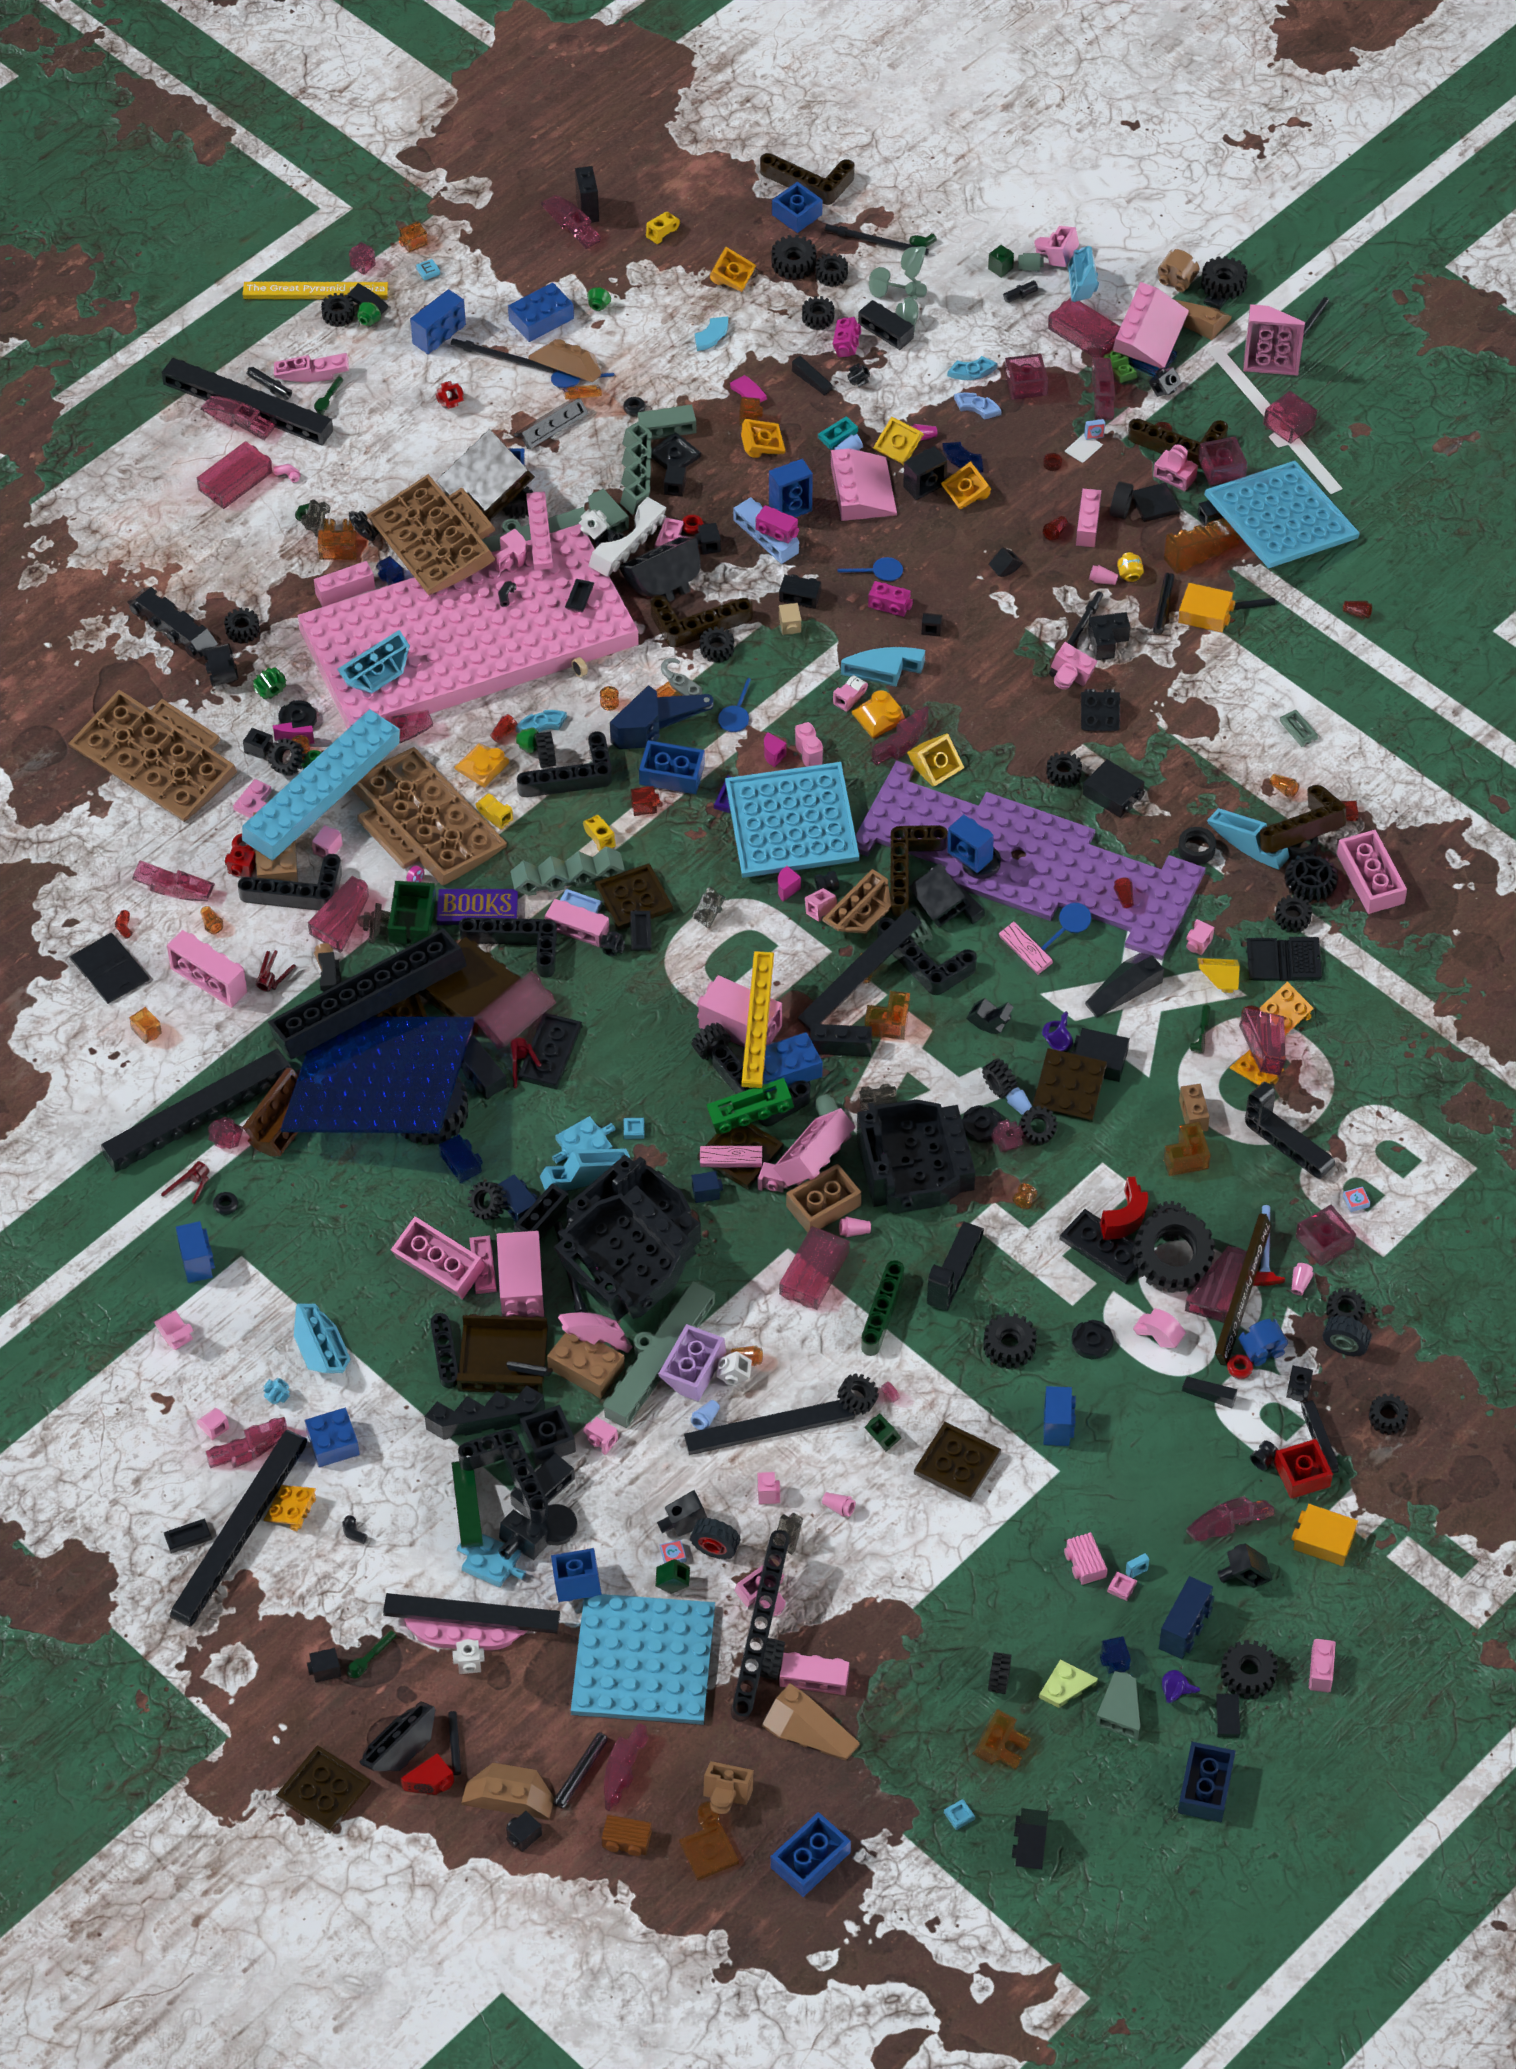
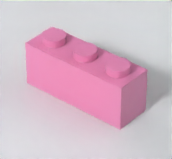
(1088, 518)
(344, 583)
(578, 922)
(814, 1673)

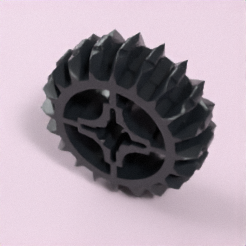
(1312, 872)

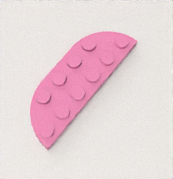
(447, 1634)

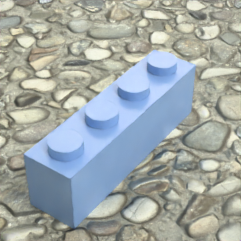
(745, 517)

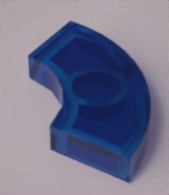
(960, 456)

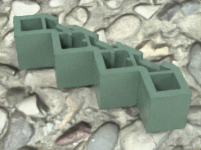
(637, 463)
(577, 871)

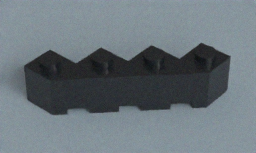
(178, 625)
(474, 1417)

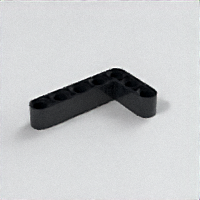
(570, 778)
(292, 893)
(516, 932)
(931, 976)
(734, 1080)
(1282, 1136)
(945, 1280)
(507, 1446)

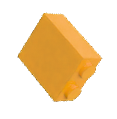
(1206, 607)
(1324, 1534)

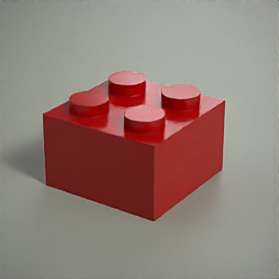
(1303, 1468)

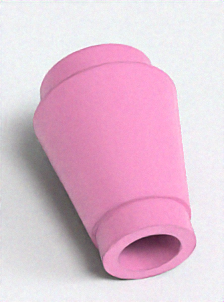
(1102, 575)
(854, 1227)
(1301, 1277)
(839, 1503)

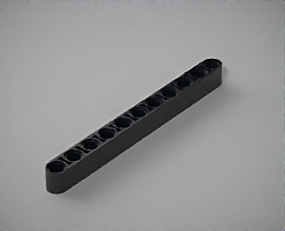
(238, 1528)

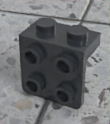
(1100, 710)

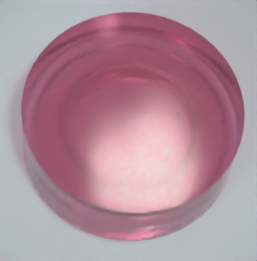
(890, 1392)

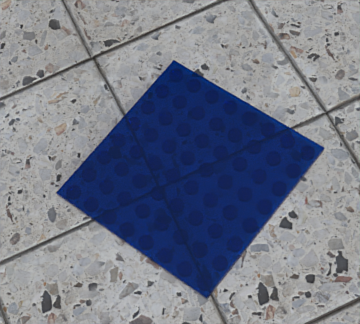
(380, 1077)

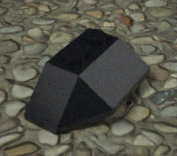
(400, 1740)

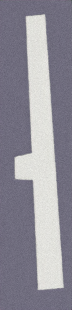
(1261, 404)

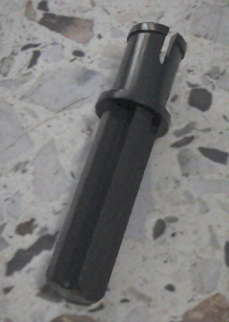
(273, 385)

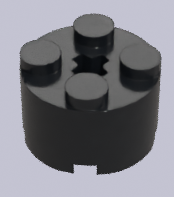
(220, 664)

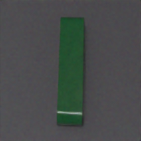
(882, 1316)
(467, 1507)

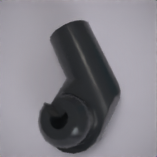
(350, 1530)

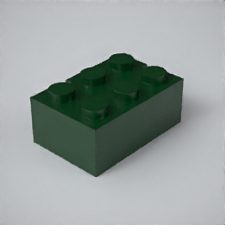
(411, 911)

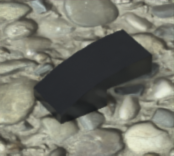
(362, 294)

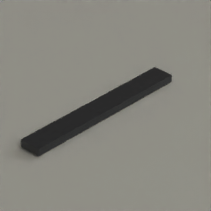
(860, 970)
(766, 1427)
(471, 1613)

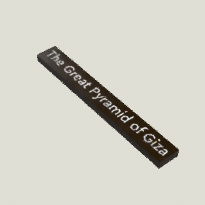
(1243, 1289)

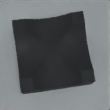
(330, 971)

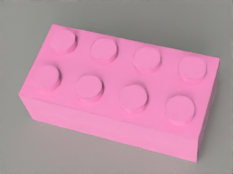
(1371, 871)
(207, 968)
(814, 1147)
(438, 1257)

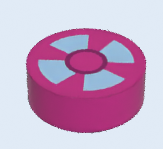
(415, 874)

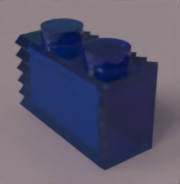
(460, 1159)

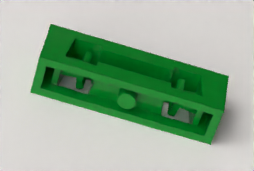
(750, 1106)

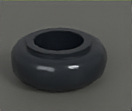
(634, 401)
(225, 1196)

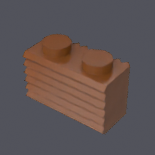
(626, 1835)

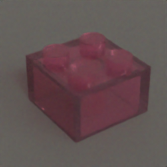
(1026, 376)
(1290, 417)
(1222, 460)
(1325, 1235)

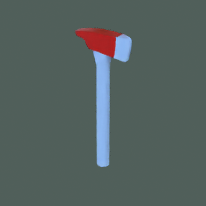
(1265, 1276)

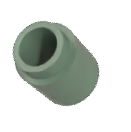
(1030, 261)
(825, 1104)

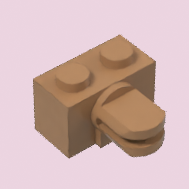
(727, 1785)

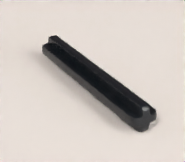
(1163, 603)
(580, 1770)

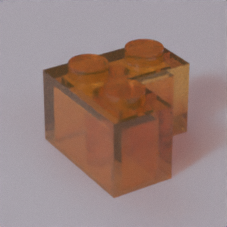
(890, 1020)
(1190, 1153)

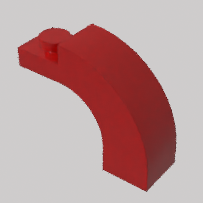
(1125, 1221)

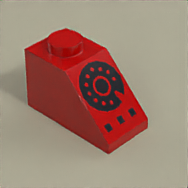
(429, 1777)

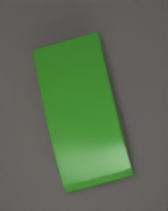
(1121, 368)

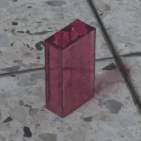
(1083, 328)
(234, 474)
(515, 1010)
(814, 1268)

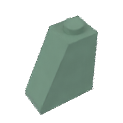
(615, 515)
(1120, 1707)

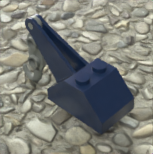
(649, 713)

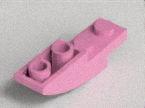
(307, 370)
(595, 1327)

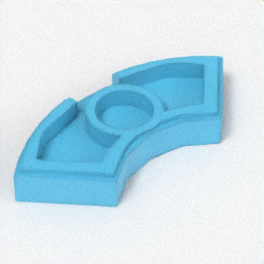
(712, 334)
(972, 370)
(543, 721)

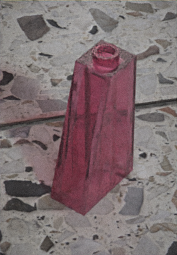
(340, 914)
(1265, 1039)
(1215, 1290)

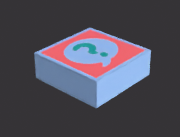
(1094, 429)
(1356, 1199)
(673, 1550)

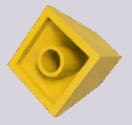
(936, 759)
(1221, 972)

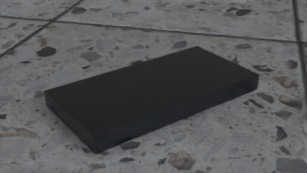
(553, 1048)
(1111, 1255)

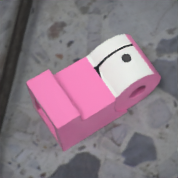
(850, 693)

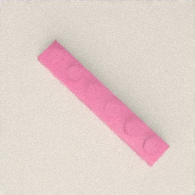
(539, 531)

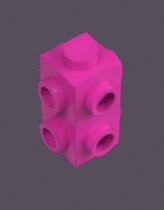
(846, 337)
(777, 524)
(889, 598)

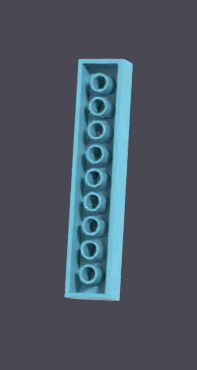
(320, 784)

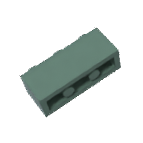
(668, 421)

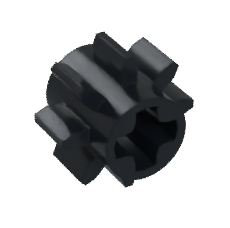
(858, 375)
(612, 944)

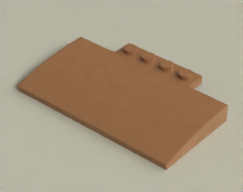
(435, 533)
(156, 753)
(424, 818)

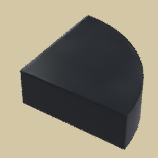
(1214, 302)

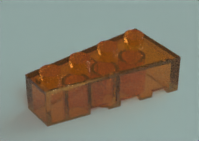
(1199, 544)

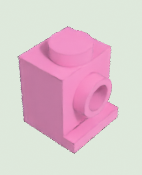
(820, 904)
(1199, 937)
(770, 1179)
(601, 1434)
(768, 1488)

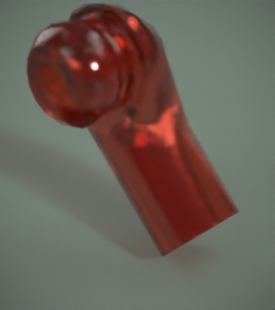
(121, 924)

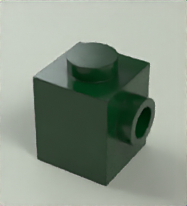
(1001, 261)
(672, 1576)

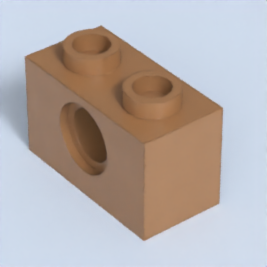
(1194, 1105)

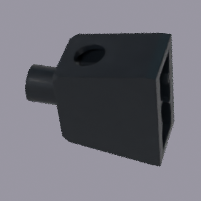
(682, 1514)

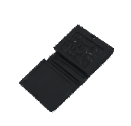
(1284, 959)
(109, 968)

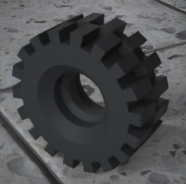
(790, 248)
(1220, 269)
(1009, 1327)
(1245, 1683)

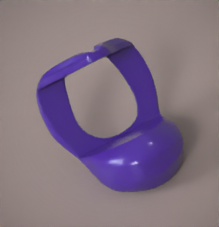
(1060, 1038)
(1176, 1684)

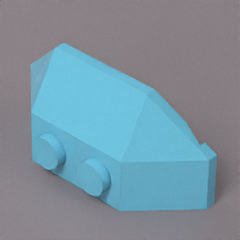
(1082, 274)
(377, 665)
(319, 1340)

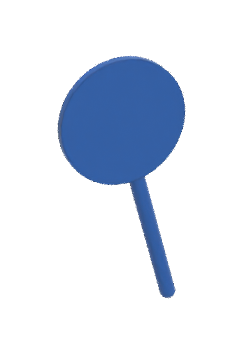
(563, 380)
(884, 568)
(735, 717)
(1073, 918)

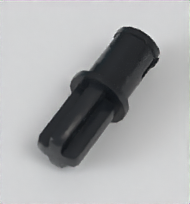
(1020, 291)

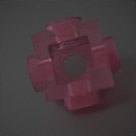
(362, 258)
(225, 1133)
(1002, 1140)

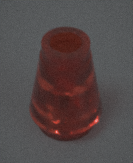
(1054, 528)
(1358, 608)
(504, 727)
(1124, 890)

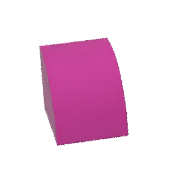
(774, 749)
(788, 883)

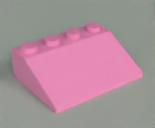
(1150, 326)
(1273, 341)
(862, 484)

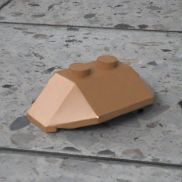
(568, 359)
(862, 905)
(509, 1791)

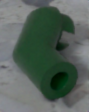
(922, 241)
(302, 510)

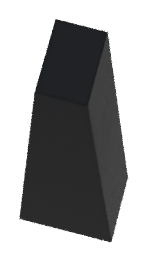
(811, 375)
(975, 910)
(1210, 1391)

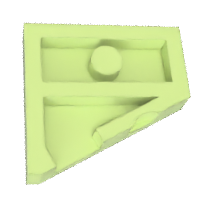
(1066, 1683)

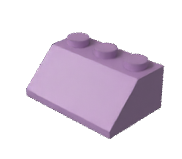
(693, 1362)

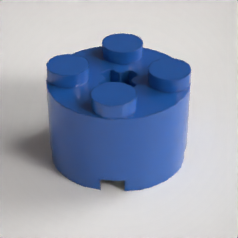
(1264, 1341)

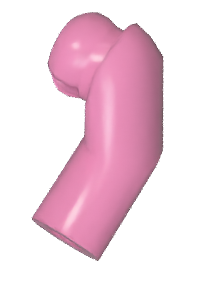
(288, 469)

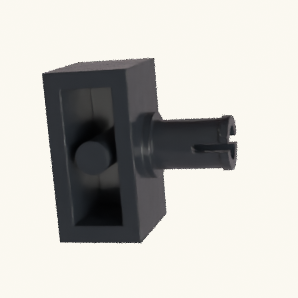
(521, 1534)
(1247, 1566)

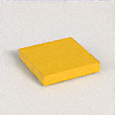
(898, 440)

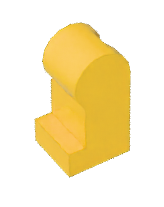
(661, 226)
(494, 811)
(599, 832)

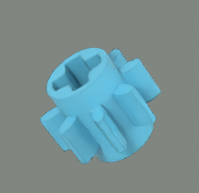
(276, 1391)

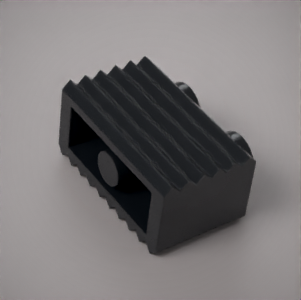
(800, 591)

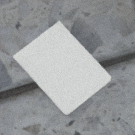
(1083, 448)

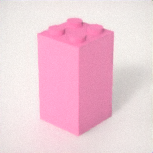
(729, 1006)
(520, 1274)

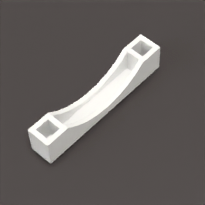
(610, 555)

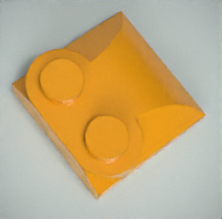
(732, 270)
(761, 438)
(966, 486)
(879, 714)
(482, 764)

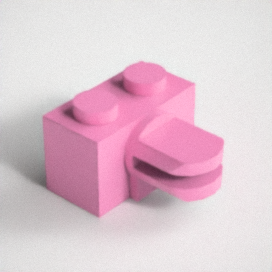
(1059, 245)
(1175, 468)
(1072, 666)
(747, 1590)

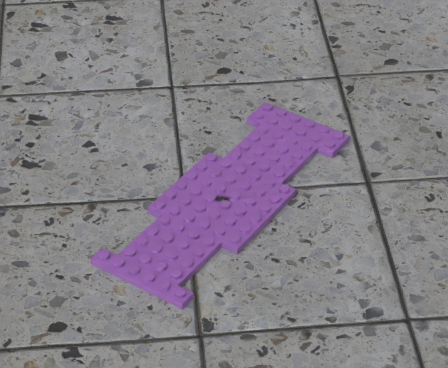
(1057, 864)

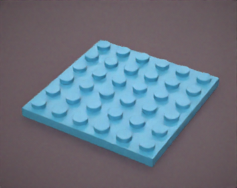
(1281, 514)
(792, 819)
(643, 1659)

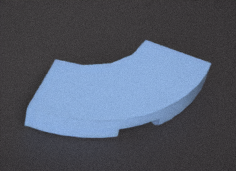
(983, 406)

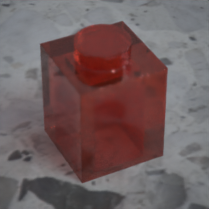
(644, 801)

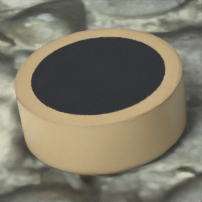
(579, 667)

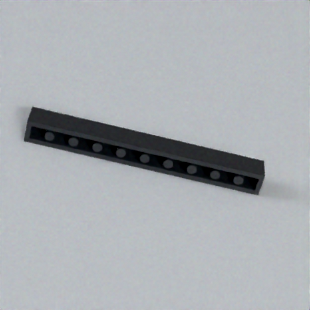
(279, 412)
(194, 1111)

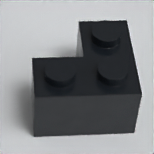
(1106, 632)
(1031, 1835)

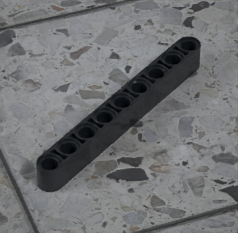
(760, 1635)

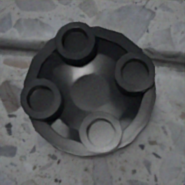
(362, 526)

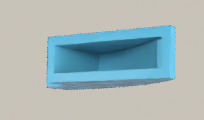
(883, 664)
(1245, 835)
(581, 1168)

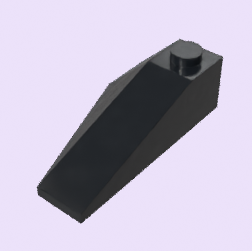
(1125, 983)

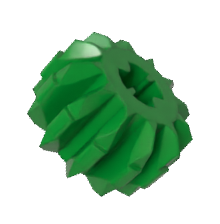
(269, 683)

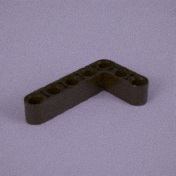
(825, 188)
(1161, 439)
(689, 629)
(1325, 816)
(900, 858)

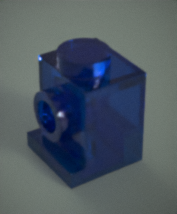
(390, 571)

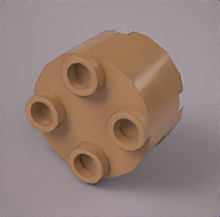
(1178, 270)

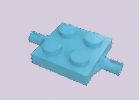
(582, 1136)
(487, 1563)

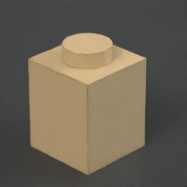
(790, 618)

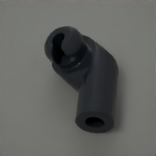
(503, 593)

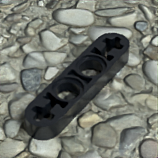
(444, 1350)
(1318, 1432)

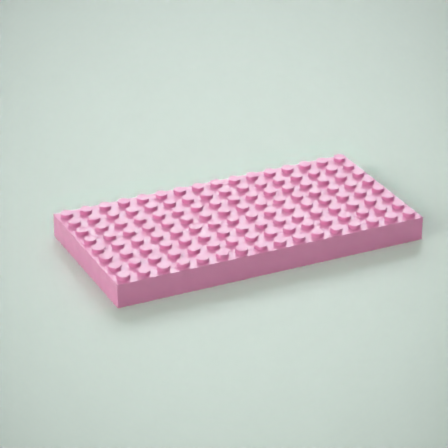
(464, 638)

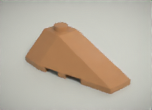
(1204, 319)
(801, 1720)

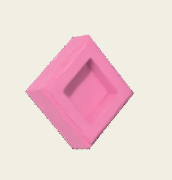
(1122, 1586)

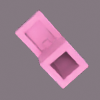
(512, 551)
(1162, 1327)
(174, 1330)

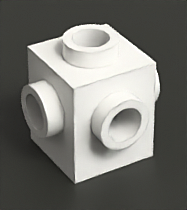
(600, 523)
(734, 1368)
(468, 1656)

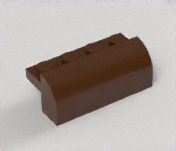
(266, 1120)

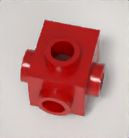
(456, 394)
(240, 862)

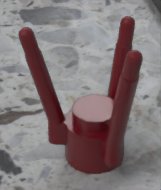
(266, 978)
(519, 1050)
(195, 1174)

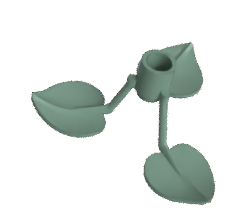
(911, 262)

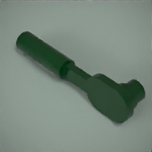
(323, 403)
(1200, 1045)
(360, 1665)

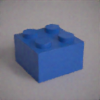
(797, 207)
(970, 843)
(195, 1251)
(1059, 1416)
(332, 1437)
(576, 1575)

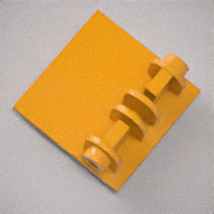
(1290, 1004)
(1248, 1068)
(291, 1506)

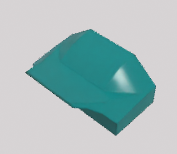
(838, 432)

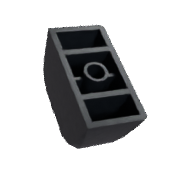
(664, 568)

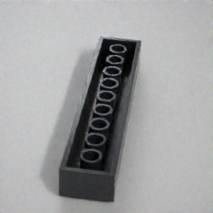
(367, 994)

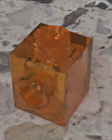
(413, 237)
(750, 409)
(145, 1025)

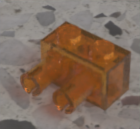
(337, 543)
(995, 1735)

